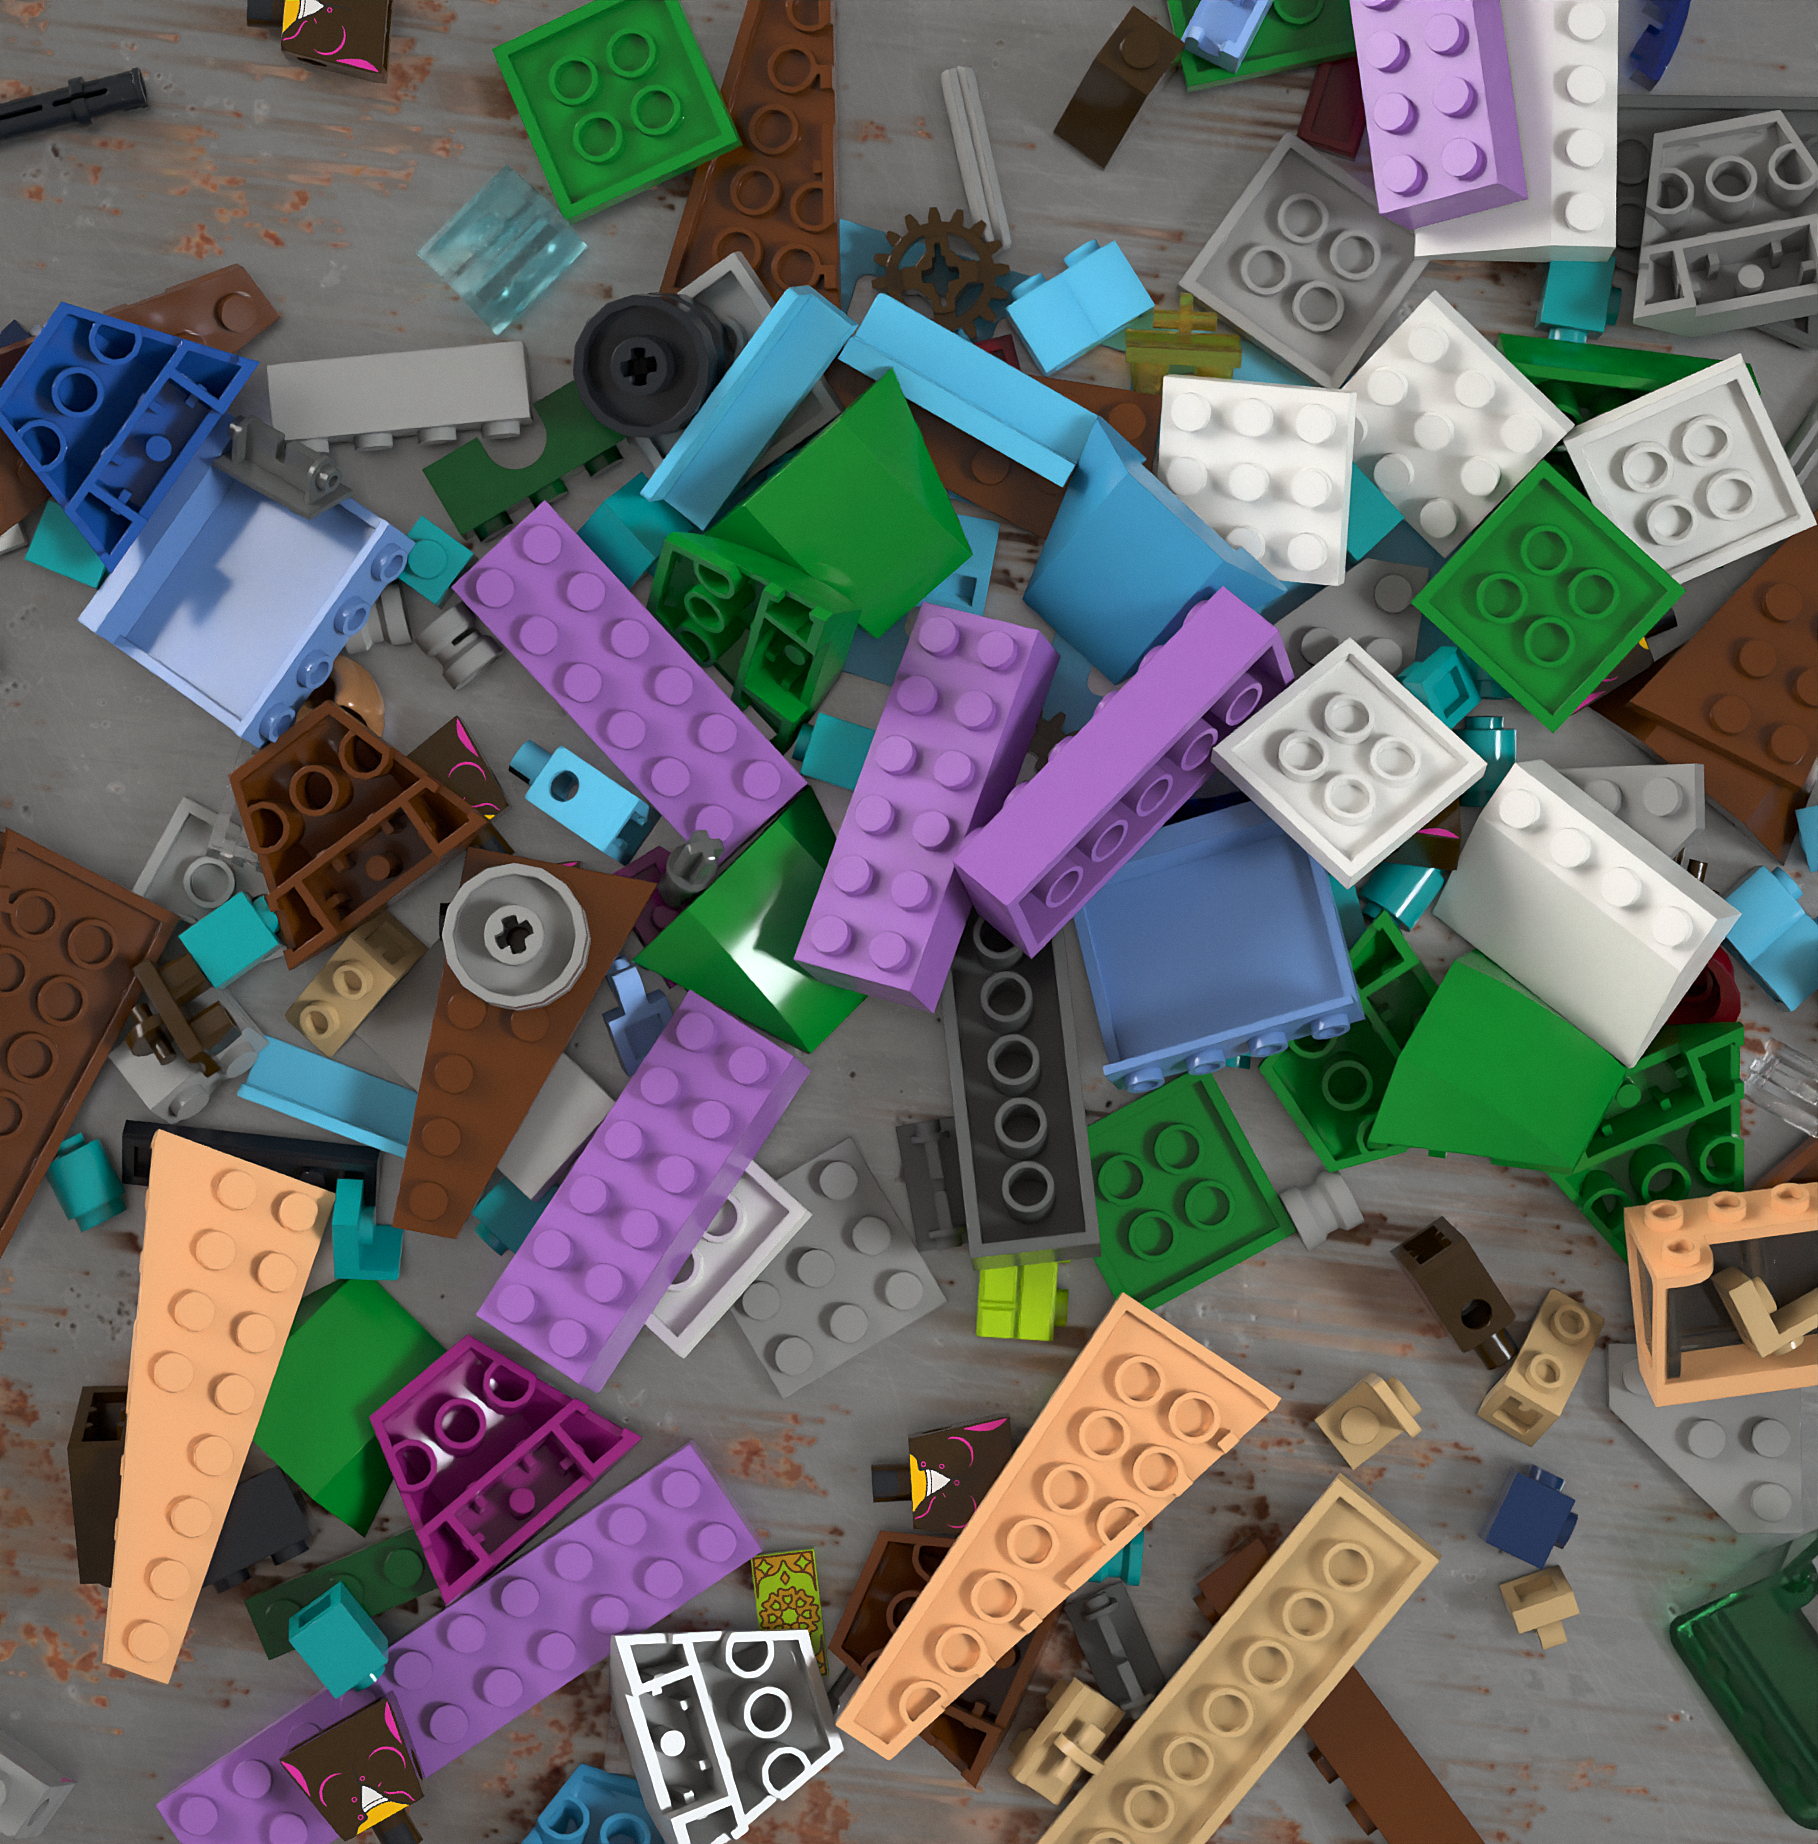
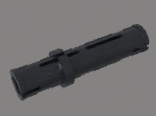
(73, 105)

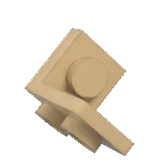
(354, 982)
(1756, 1315)
(1544, 1369)
(1369, 1418)

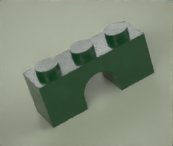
(484, 494)
(375, 1575)

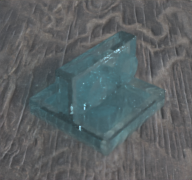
(502, 249)

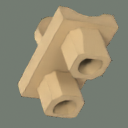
(1065, 1740)

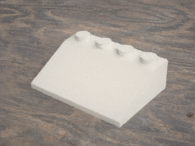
(1567, 128)
(1582, 909)

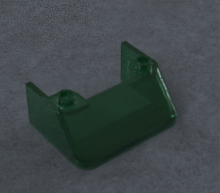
(1761, 1668)

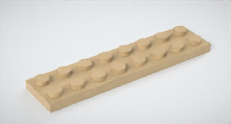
(1253, 1677)

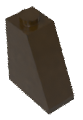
(1120, 87)
(95, 1478)

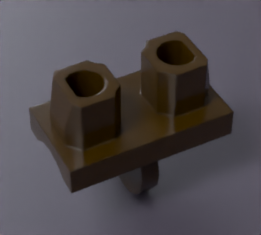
(197, 1036)

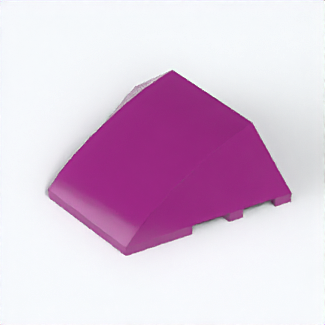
(489, 1459)

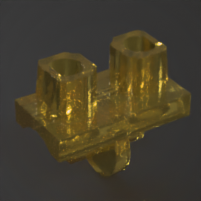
(1154, 350)

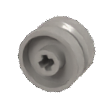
(478, 930)

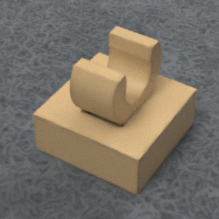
(1540, 1604)

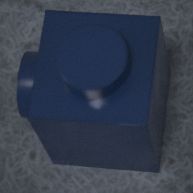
(1530, 1516)

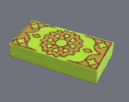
(790, 1596)

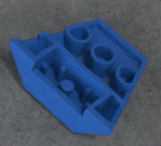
(114, 417)

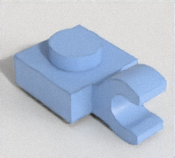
(638, 1018)

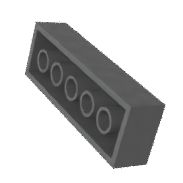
(1018, 1102)

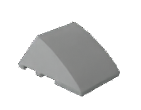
(1728, 228)
(720, 1725)

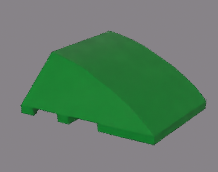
(859, 510)
(757, 623)
(745, 929)
(1496, 1076)
(1340, 1081)
(1666, 1130)
(339, 1365)

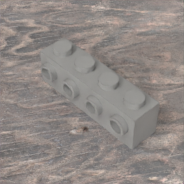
(403, 395)

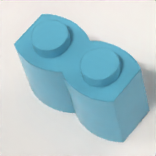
(1078, 307)
(1774, 936)

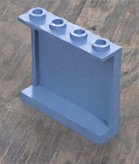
(243, 594)
(1214, 950)

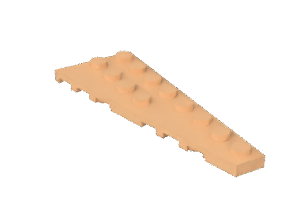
(213, 1315)
(1098, 1464)

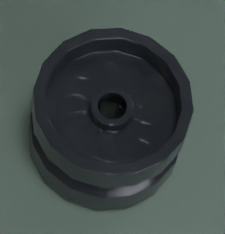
(616, 357)

